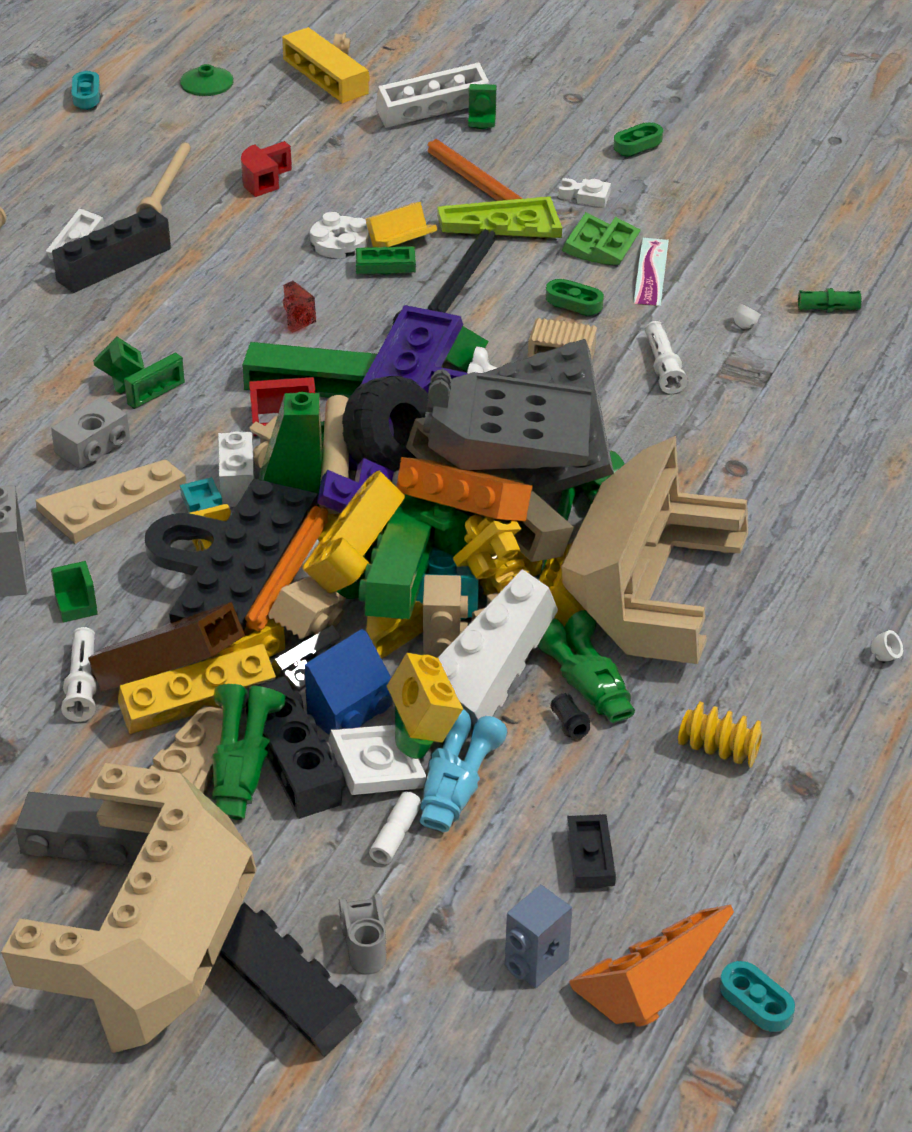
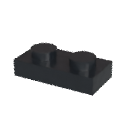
(591, 851)

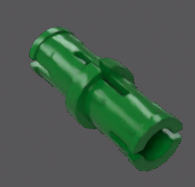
(829, 300)

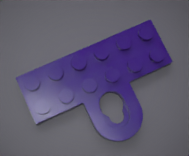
(415, 349)

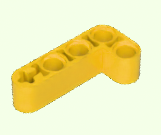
(340, 553)

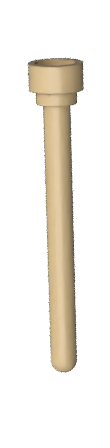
(166, 180)

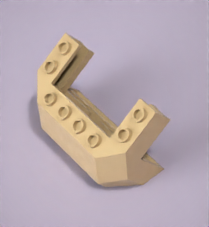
(627, 544)
(165, 920)

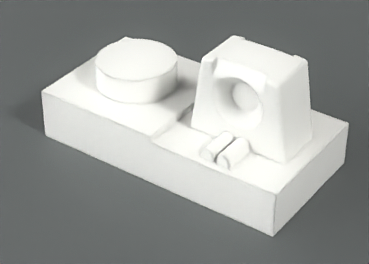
(79, 226)

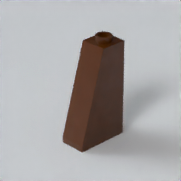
(167, 647)

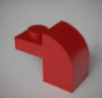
(263, 167)

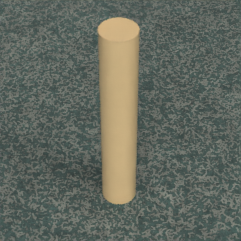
(335, 453)

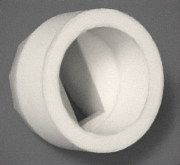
(745, 317)
(887, 646)

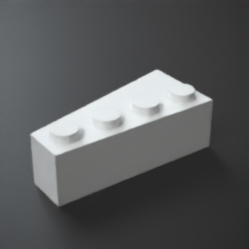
(496, 644)

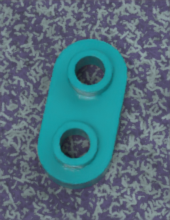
(85, 89)
(759, 996)

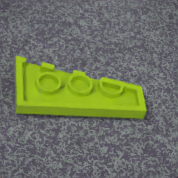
(508, 217)

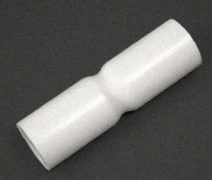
(395, 828)

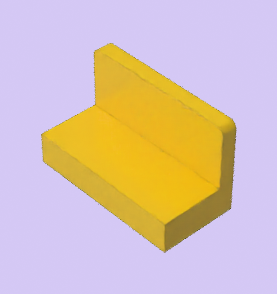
(398, 225)

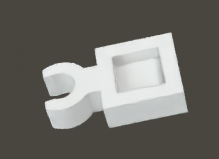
(589, 192)

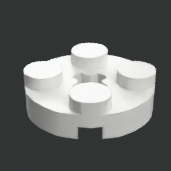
(338, 235)

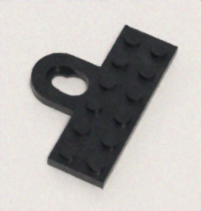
(241, 549)

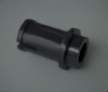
(574, 722)

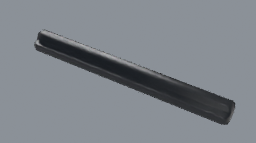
(462, 271)

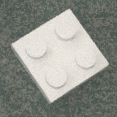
(374, 761)

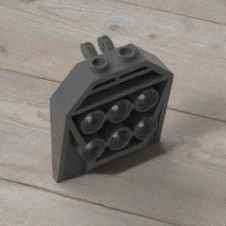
(507, 422)

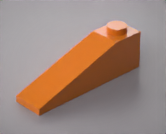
(653, 972)

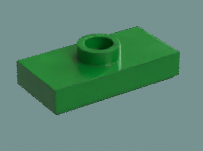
(385, 260)
(154, 380)

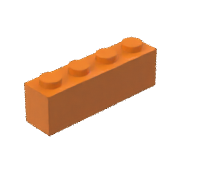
(464, 489)

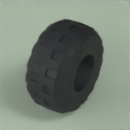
(368, 416)

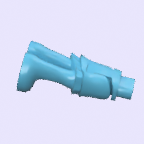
(454, 781)

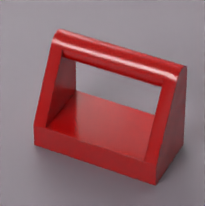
(268, 394)

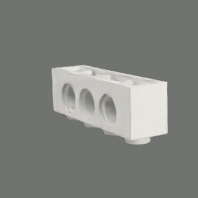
(427, 95)

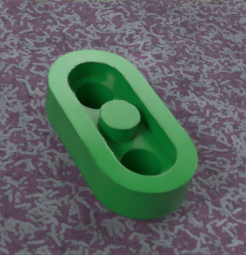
(638, 138)
(574, 296)

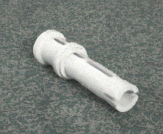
(667, 363)
(82, 646)

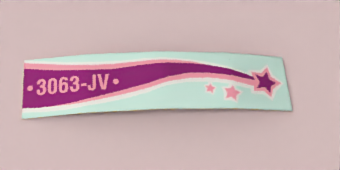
(651, 272)

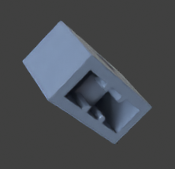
(537, 936)

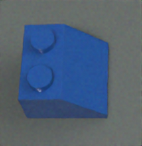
(347, 684)

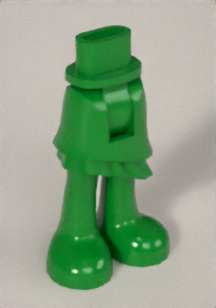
(587, 671)
(236, 762)

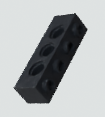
(299, 756)

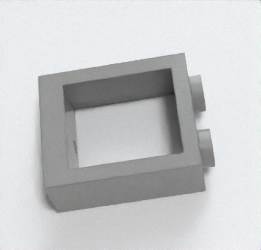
(12, 545)

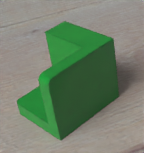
(463, 349)
(119, 362)
(74, 591)

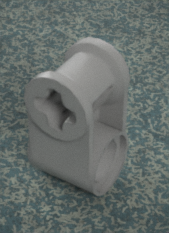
(364, 933)

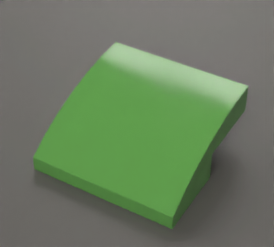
(601, 241)

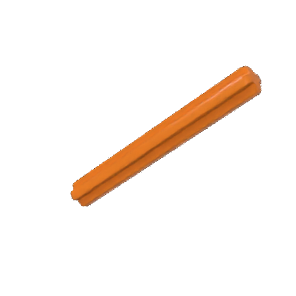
(470, 171)
(287, 567)

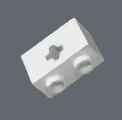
(235, 465)

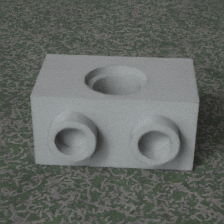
(90, 433)

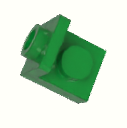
(482, 105)
(449, 527)

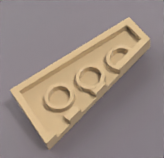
(103, 502)

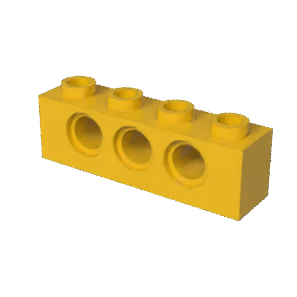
(188, 688)

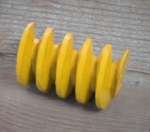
(720, 734)

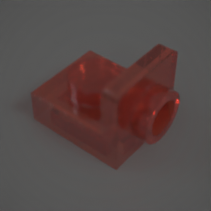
(299, 306)

